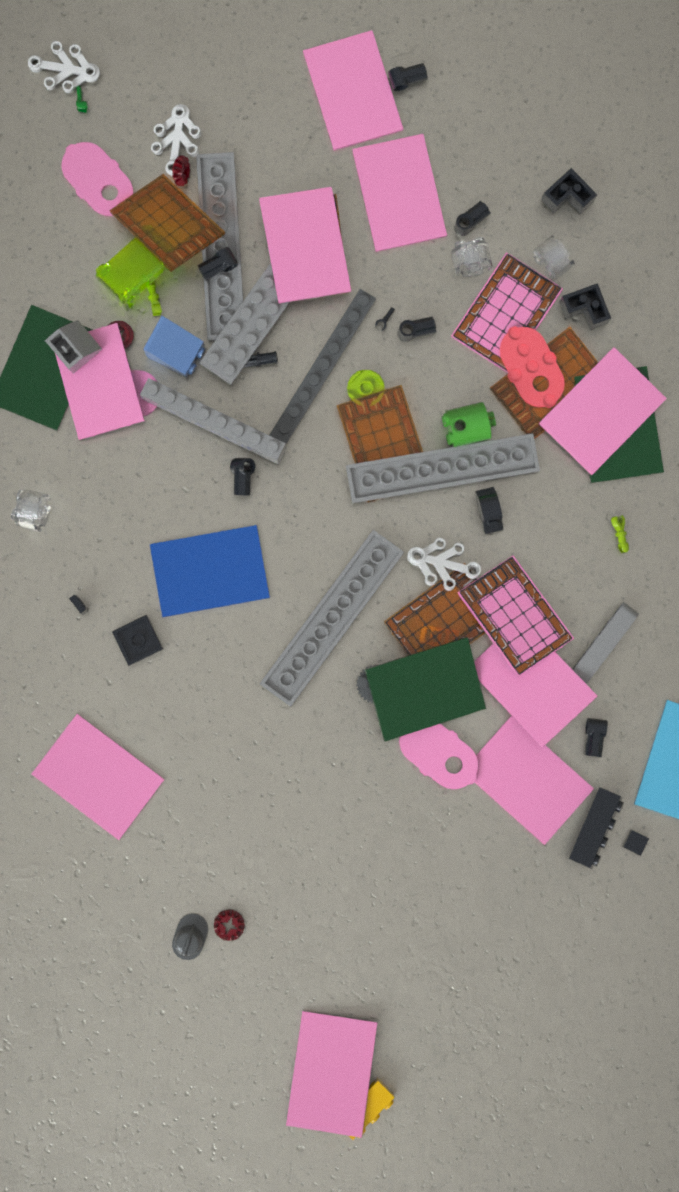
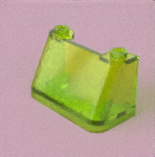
(129, 273)

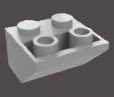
(73, 345)

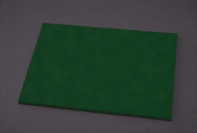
(31, 376)
(637, 455)
(425, 689)

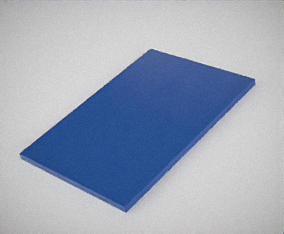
(209, 571)

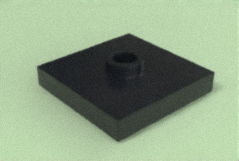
(137, 640)

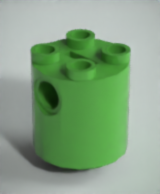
(475, 424)

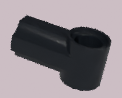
(403, 77)
(472, 218)
(221, 262)
(418, 327)
(242, 470)
(596, 731)

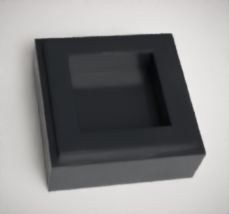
(78, 604)
(635, 842)

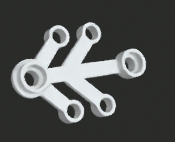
(65, 69)
(176, 136)
(440, 563)

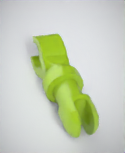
(153, 297)
(619, 524)

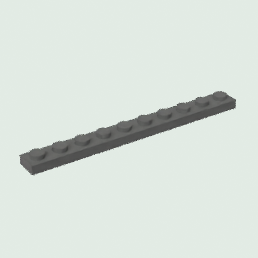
(323, 366)

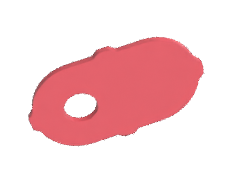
(525, 358)

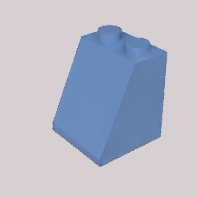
(174, 347)

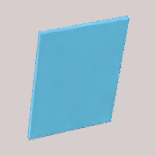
(661, 776)

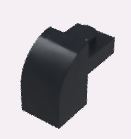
(490, 510)

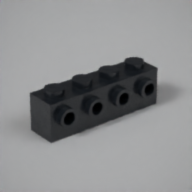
(596, 827)

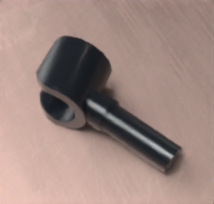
(385, 318)

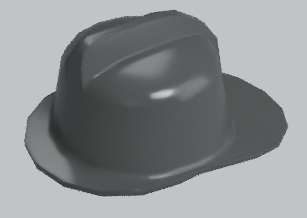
(190, 936)

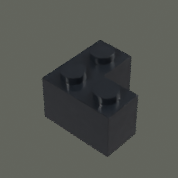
(571, 189)
(586, 301)

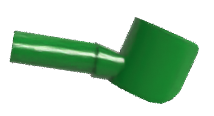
(82, 106)

